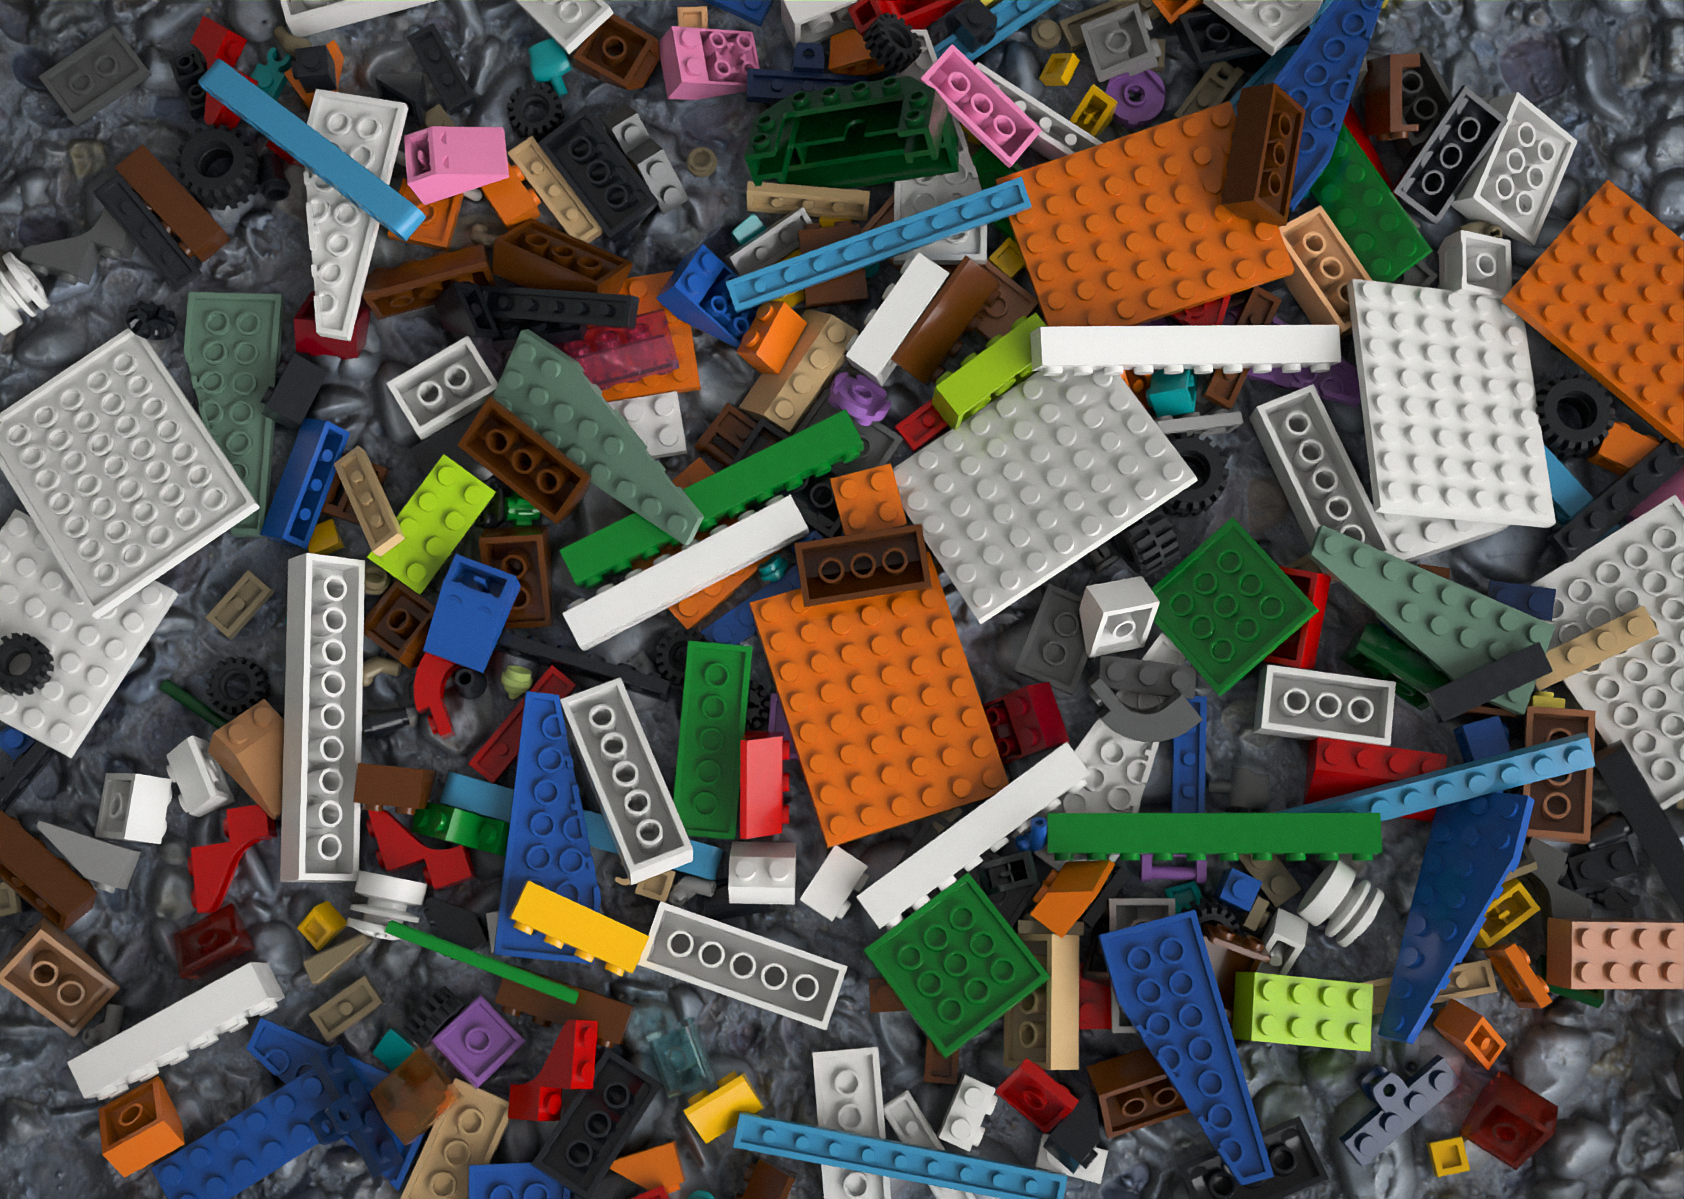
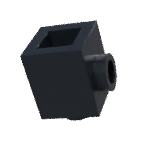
(975, 25)
(314, 68)

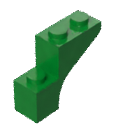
(461, 828)

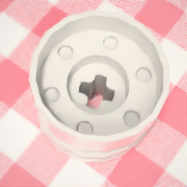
(17, 291)
(386, 902)
(1347, 907)

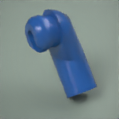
(1034, 839)

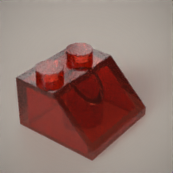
(1509, 1120)

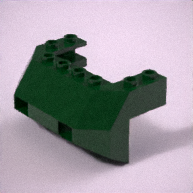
(854, 136)

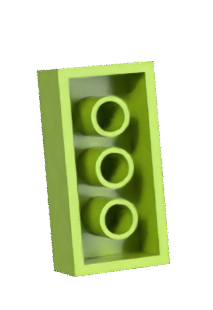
(987, 375)
(434, 523)
(1302, 1011)

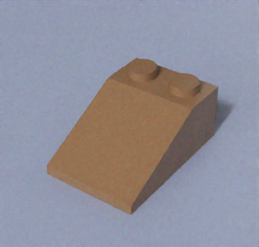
(253, 754)
(56, 977)

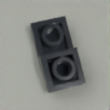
(187, 71)

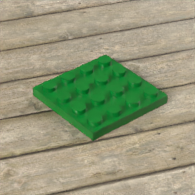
(1229, 606)
(956, 965)

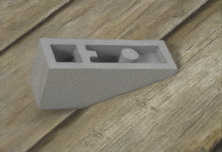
(94, 858)

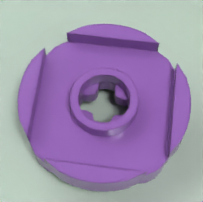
(1151, 101)
(860, 398)

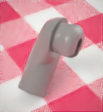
(688, 887)

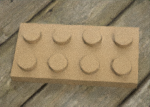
(459, 1138)

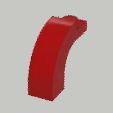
(429, 692)

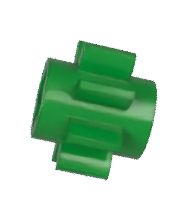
(519, 511)

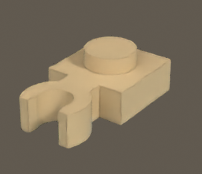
(656, 887)

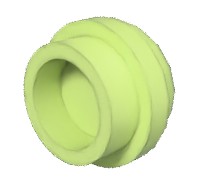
(516, 680)

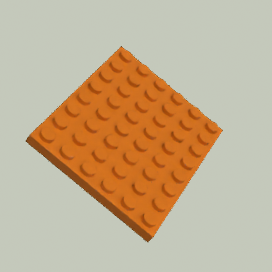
(1141, 227)
(1615, 304)
(879, 708)

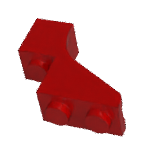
(914, 12)
(219, 42)
(402, 850)
(216, 864)
(567, 1067)

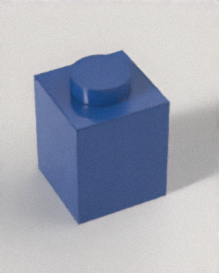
(1237, 890)

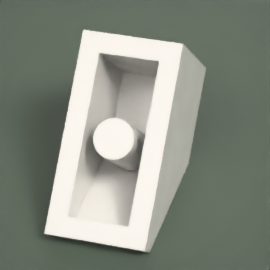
(1284, 942)

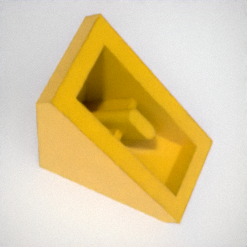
(1094, 111)

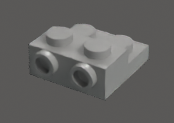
(1121, 43)

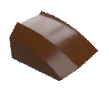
(618, 54)
(400, 623)

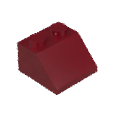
(313, 344)

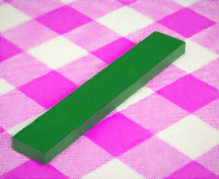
(482, 962)

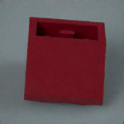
(1025, 722)

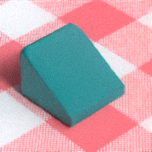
(747, 230)
(1183, 895)
(394, 1049)

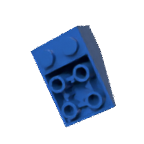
(702, 299)
(471, 613)

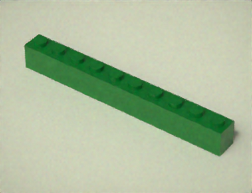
(718, 497)
(1214, 834)

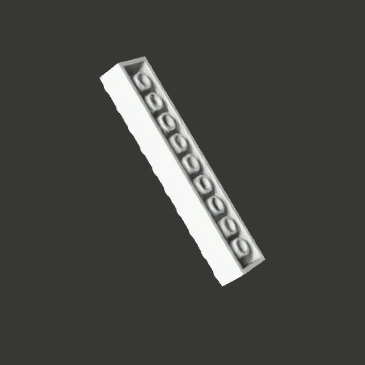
(322, 719)

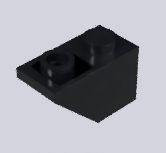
(457, 924)

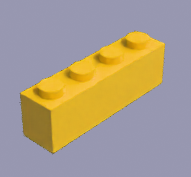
(579, 928)

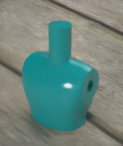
(549, 63)

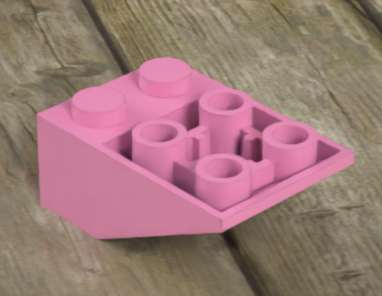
(706, 62)
(454, 160)

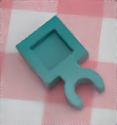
(270, 76)

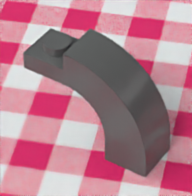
(1152, 724)

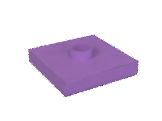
(478, 1041)

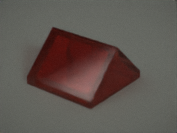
(211, 943)

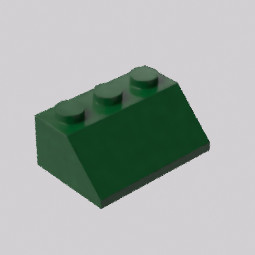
(1389, 660)

